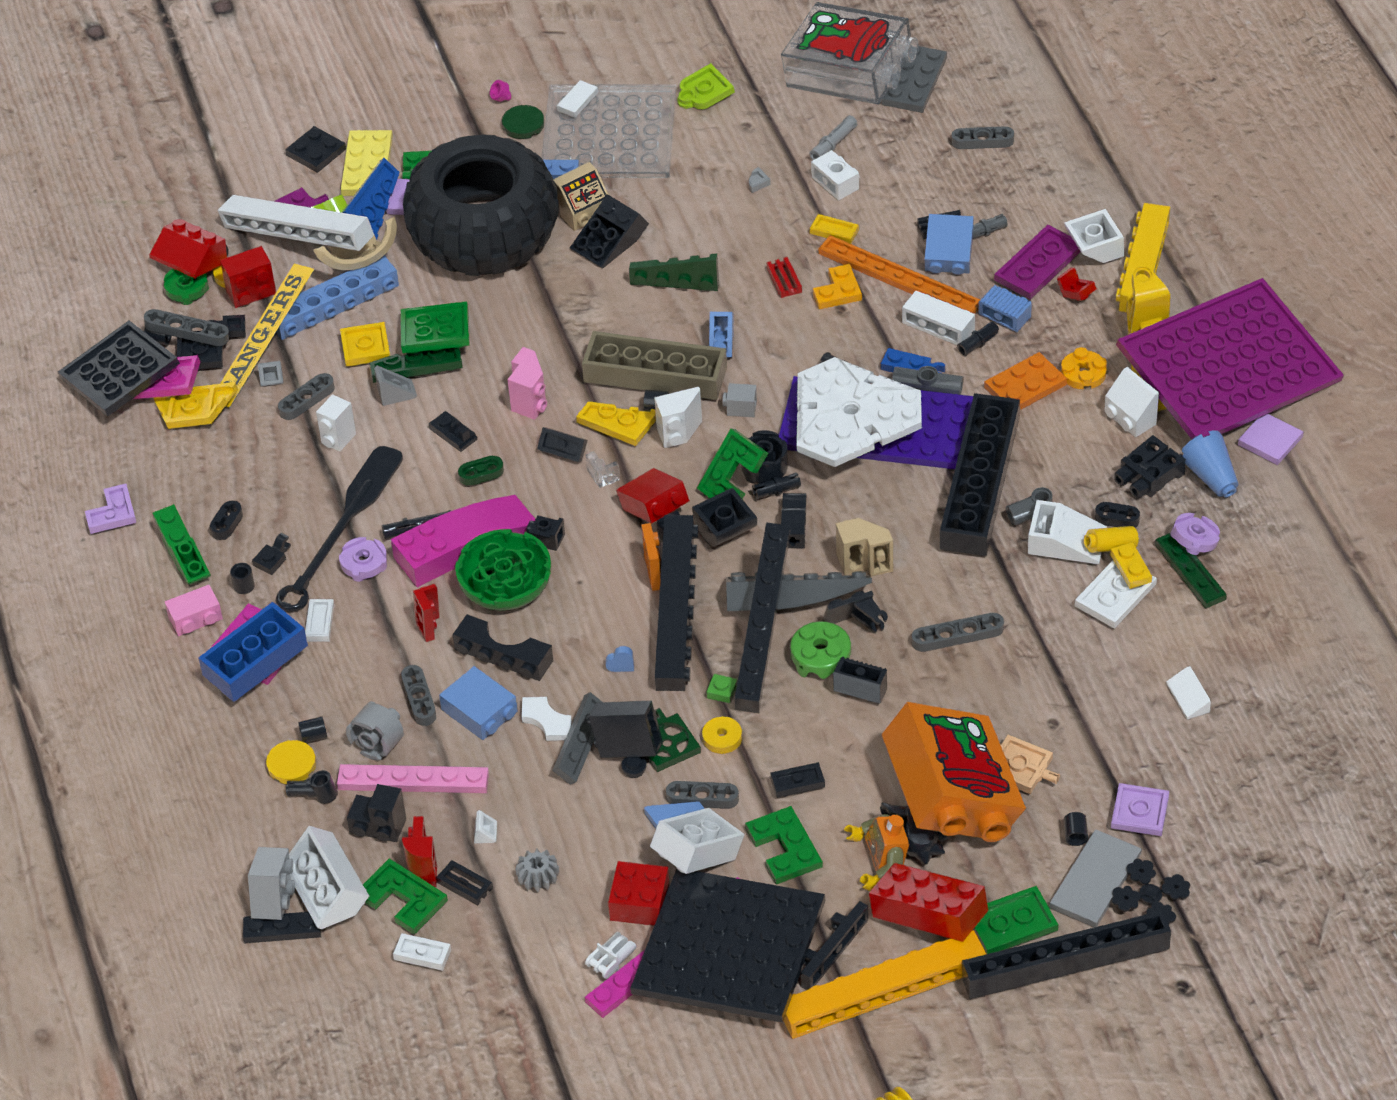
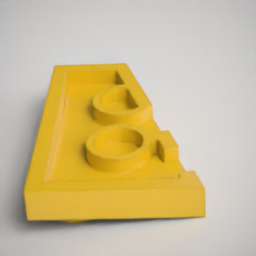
(623, 424)

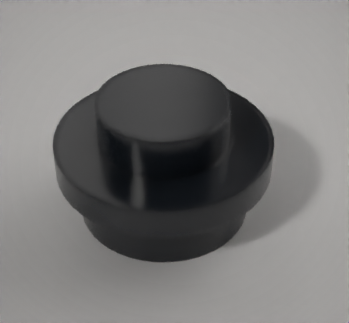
(634, 766)

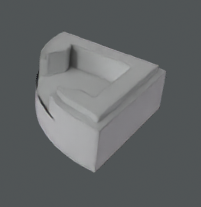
(758, 180)

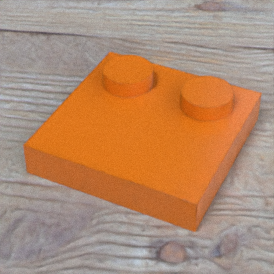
(651, 555)

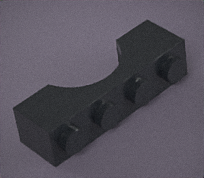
(527, 658)

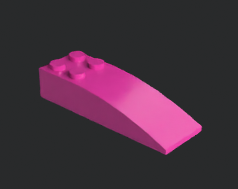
(437, 544)

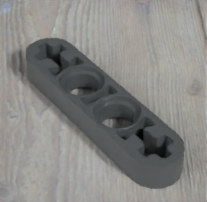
(185, 330)
(958, 636)

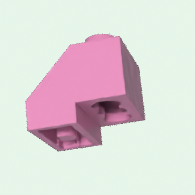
(527, 385)

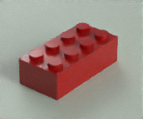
(928, 902)

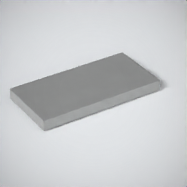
(1094, 875)

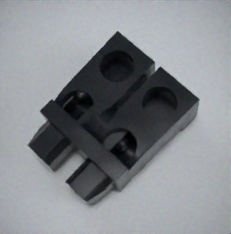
(1149, 468)

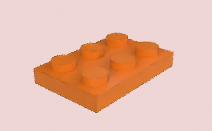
(1027, 380)

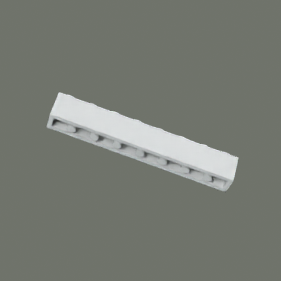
(296, 222)

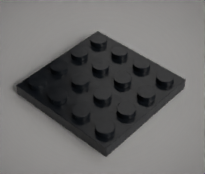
(118, 368)

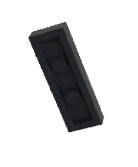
(291, 927)

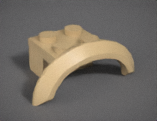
(352, 259)

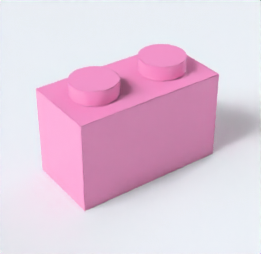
(193, 610)

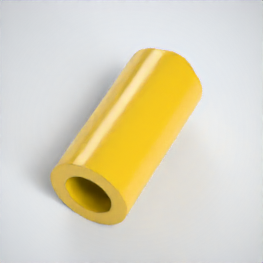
(1106, 538)

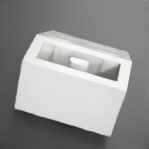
(1060, 533)

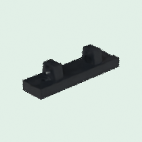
(845, 931)

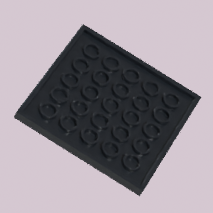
(729, 945)

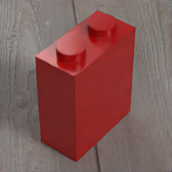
(652, 495)

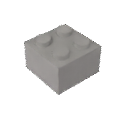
(270, 883)

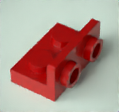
(426, 610)

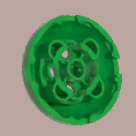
(518, 565)

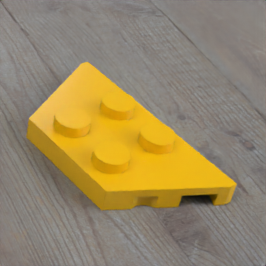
(196, 408)

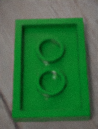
(1015, 920)

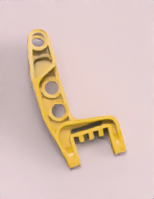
(1149, 305)

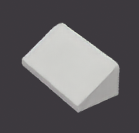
(1189, 693)

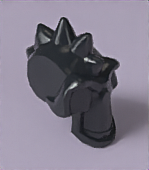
(922, 842)

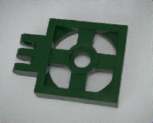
(692, 749)

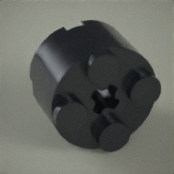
(776, 461)

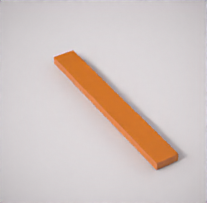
(895, 274)

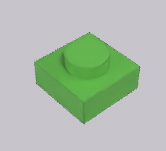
(722, 688)

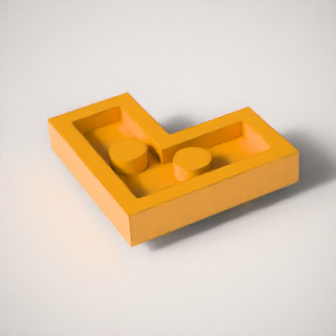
(841, 291)

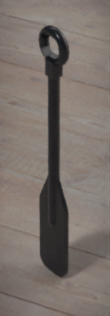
(360, 494)

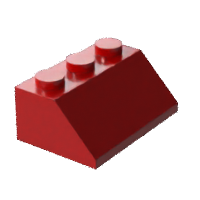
(188, 248)

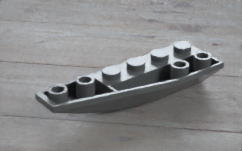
(795, 589)

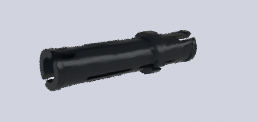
(392, 529)

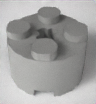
(375, 730)

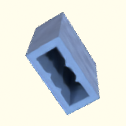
(949, 243)
(478, 703)

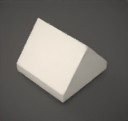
(485, 828)

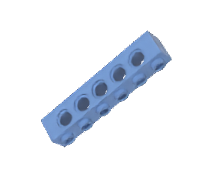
(338, 296)

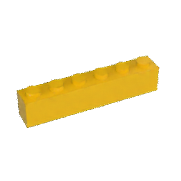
(1145, 249)

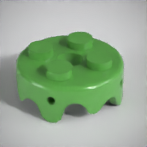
(815, 660)

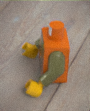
(885, 843)

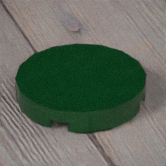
(523, 121)

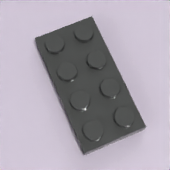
(917, 81)

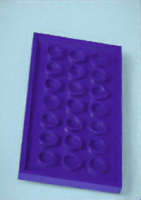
(933, 445)

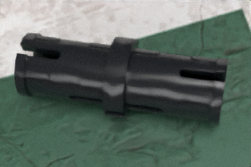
(776, 485)

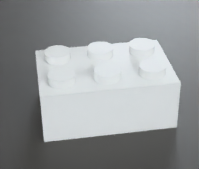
(697, 840)

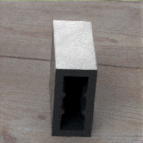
(625, 729)

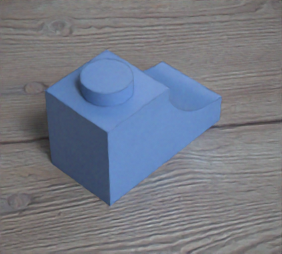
(722, 331)

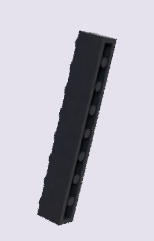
(674, 603)
(762, 618)
(1066, 954)

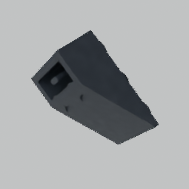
(609, 232)

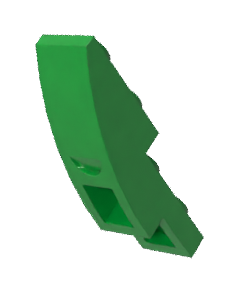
(180, 545)

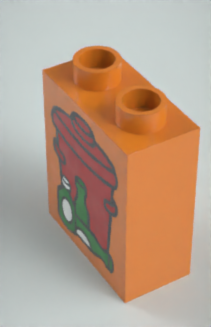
(953, 772)

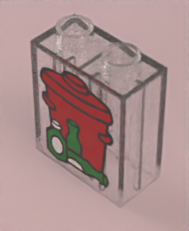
(848, 53)

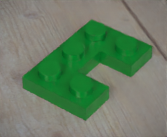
(733, 450)
(800, 852)
(421, 897)

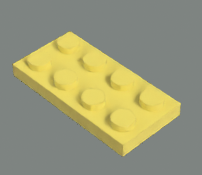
(363, 153)

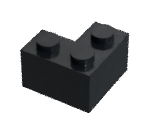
(378, 815)

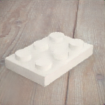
(1110, 597)

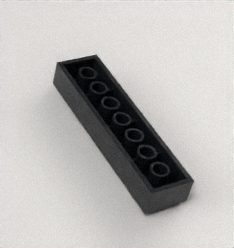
(980, 474)

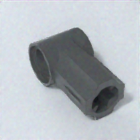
(1024, 509)

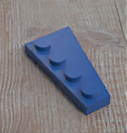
(373, 195)

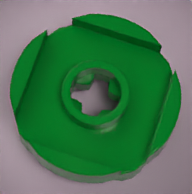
(184, 293)

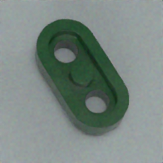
(480, 470)

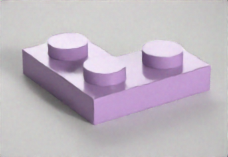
(116, 514)

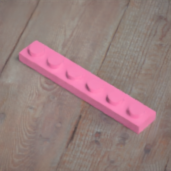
(414, 778)

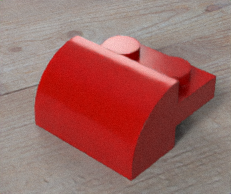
(420, 852)

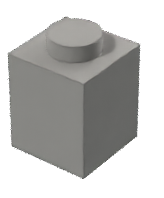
(740, 400)

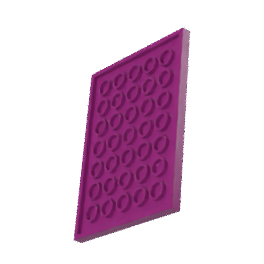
(1229, 360)

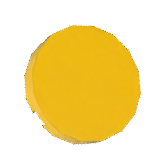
(291, 761)

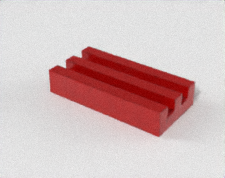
(780, 266)

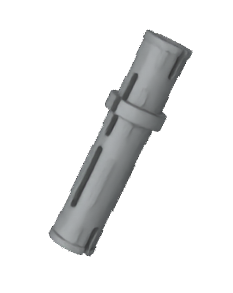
(830, 141)

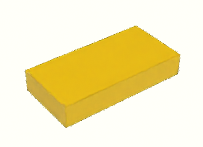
(826, 226)

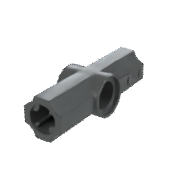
(929, 379)

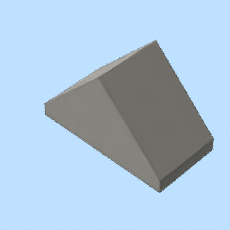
(393, 387)

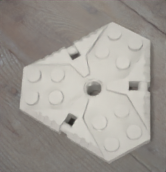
(843, 409)

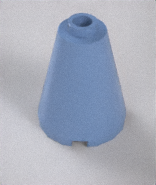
(1211, 463)

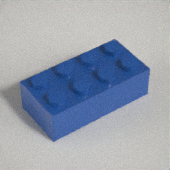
(253, 651)

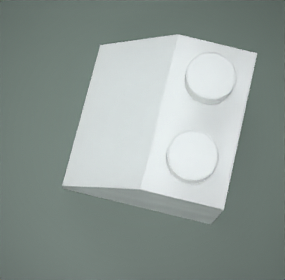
(1097, 236)
(1132, 403)
(678, 416)

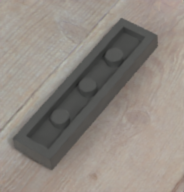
(577, 742)

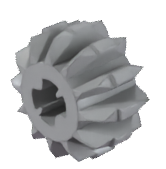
(537, 870)

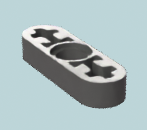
(1003, 137)
(294, 405)
(420, 686)
(721, 789)

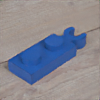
(897, 358)

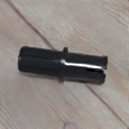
(978, 338)

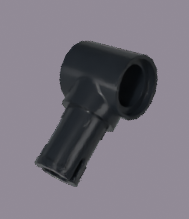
(318, 785)

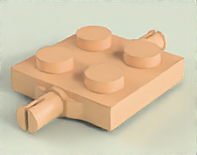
(1028, 763)

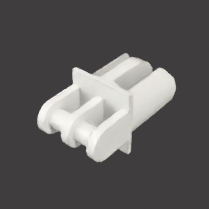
(611, 953)

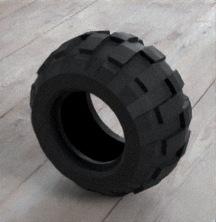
(484, 235)

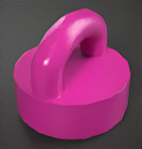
(500, 91)

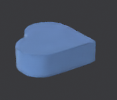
(621, 660)

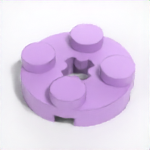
(1195, 533)
(366, 568)

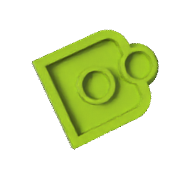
(704, 88)

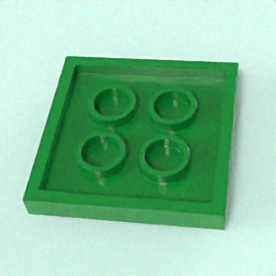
(435, 327)

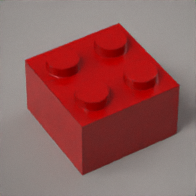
(248, 276)
(638, 892)

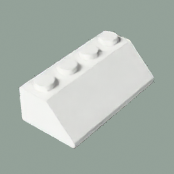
(325, 878)

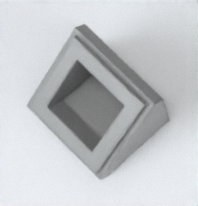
(270, 373)

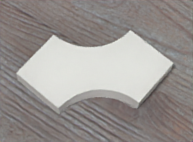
(539, 713)

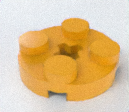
(1084, 359)

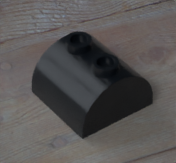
(723, 517)

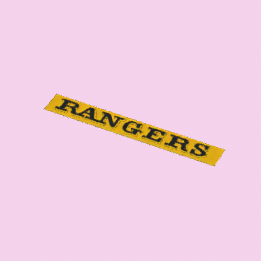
(267, 327)

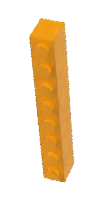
(879, 985)

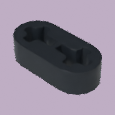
(1117, 514)
(222, 518)

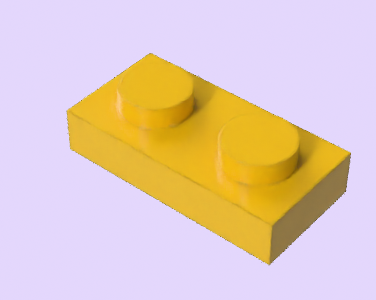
(1131, 565)

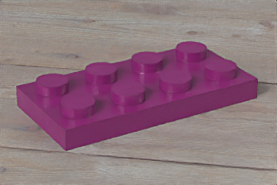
(1038, 262)

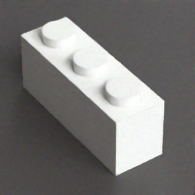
(938, 318)

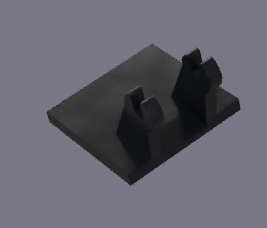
(858, 606)

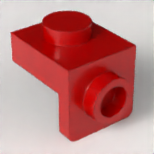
(1073, 287)

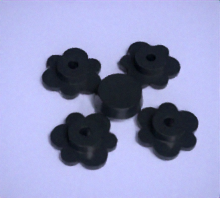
(1150, 893)

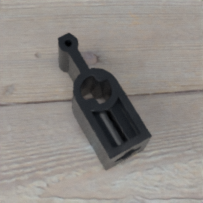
(795, 516)

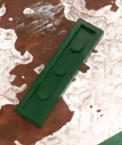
(1191, 571)

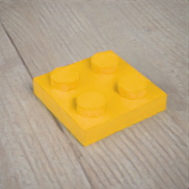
(364, 343)

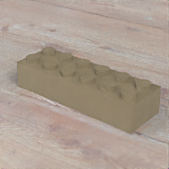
(654, 364)

